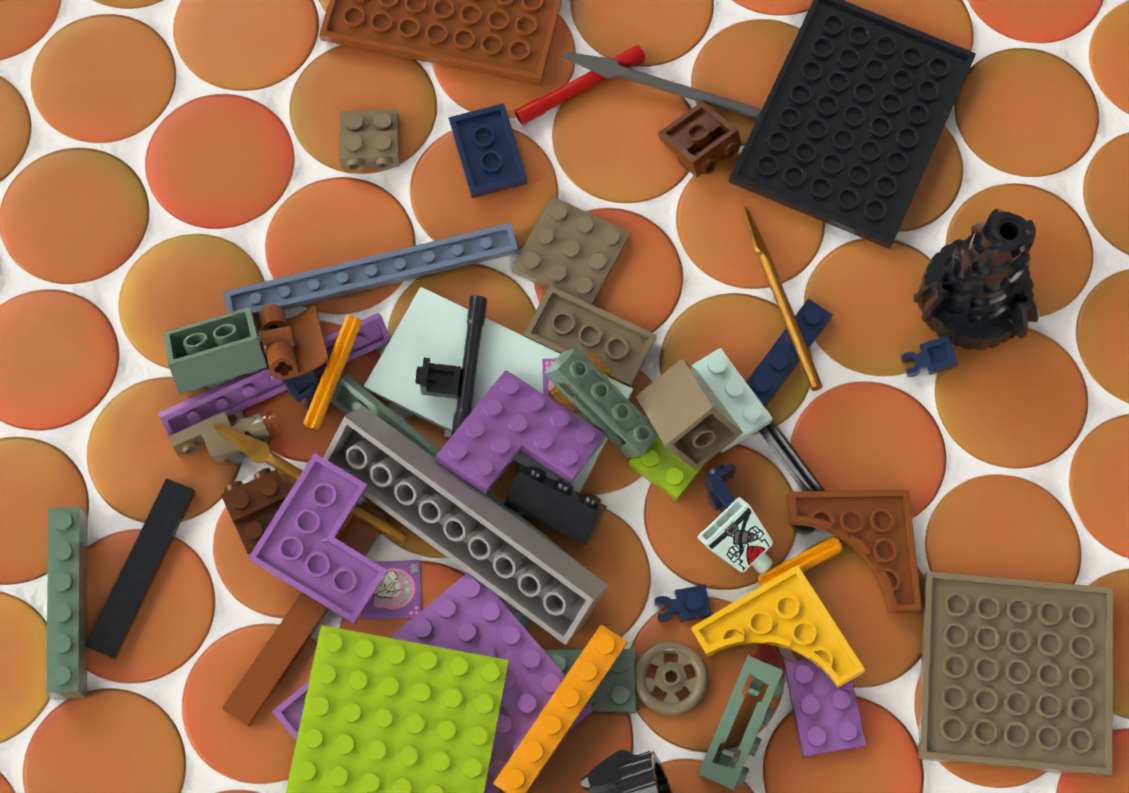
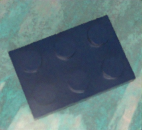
(487, 150)

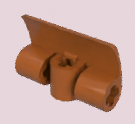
(291, 344)

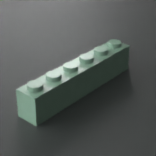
(67, 603)

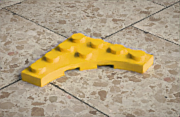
(786, 616)

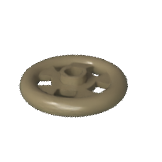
(686, 656)

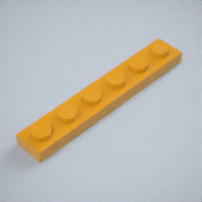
(561, 712)

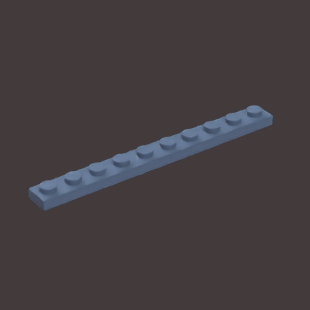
(375, 270)

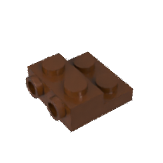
(701, 139)
(254, 504)

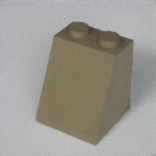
(688, 415)

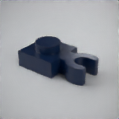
(934, 355)
(302, 387)
(689, 603)

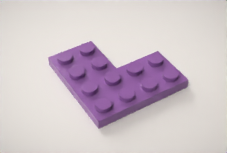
(514, 420)
(303, 543)

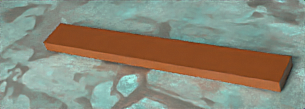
(291, 635)

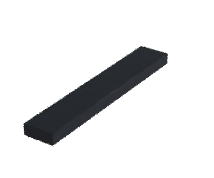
(140, 569)

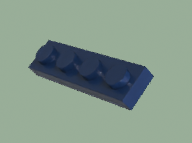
(782, 356)

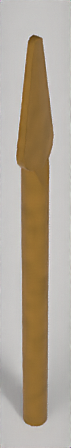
(783, 304)
(261, 452)

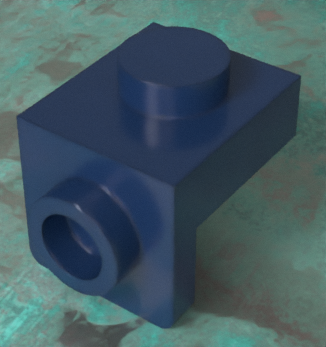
(719, 494)

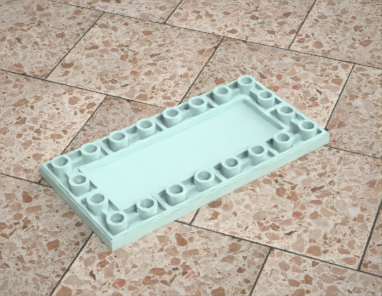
(438, 332)

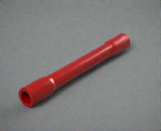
(539, 106)

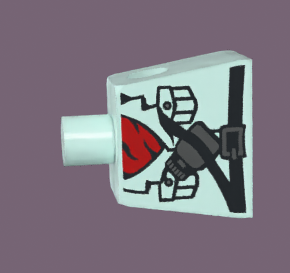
(739, 538)

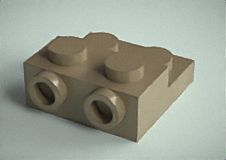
(369, 139)

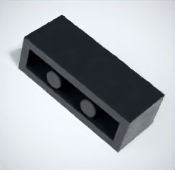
(556, 504)

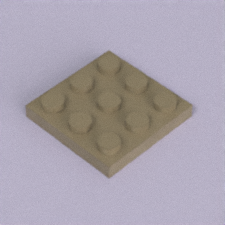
(571, 251)

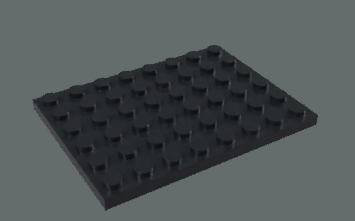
(853, 119)

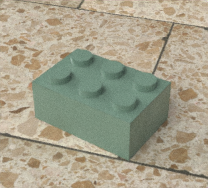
(214, 350)

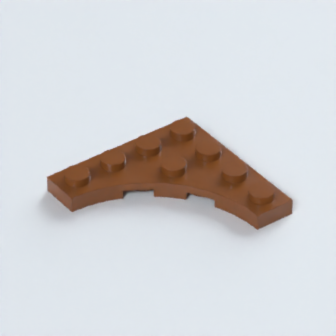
(874, 525)

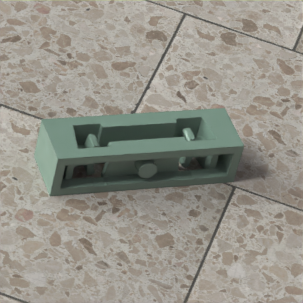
(602, 403)
(762, 674)

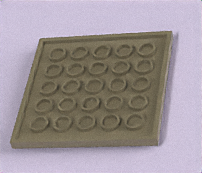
(1017, 674)

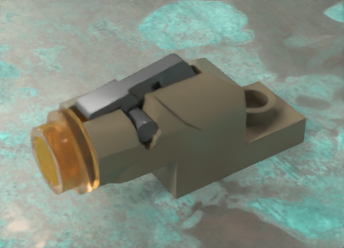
(259, 426)

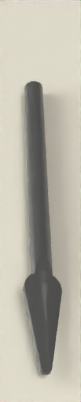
(610, 69)

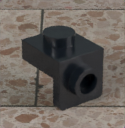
(438, 379)

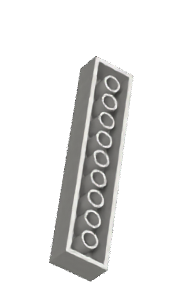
(466, 525)

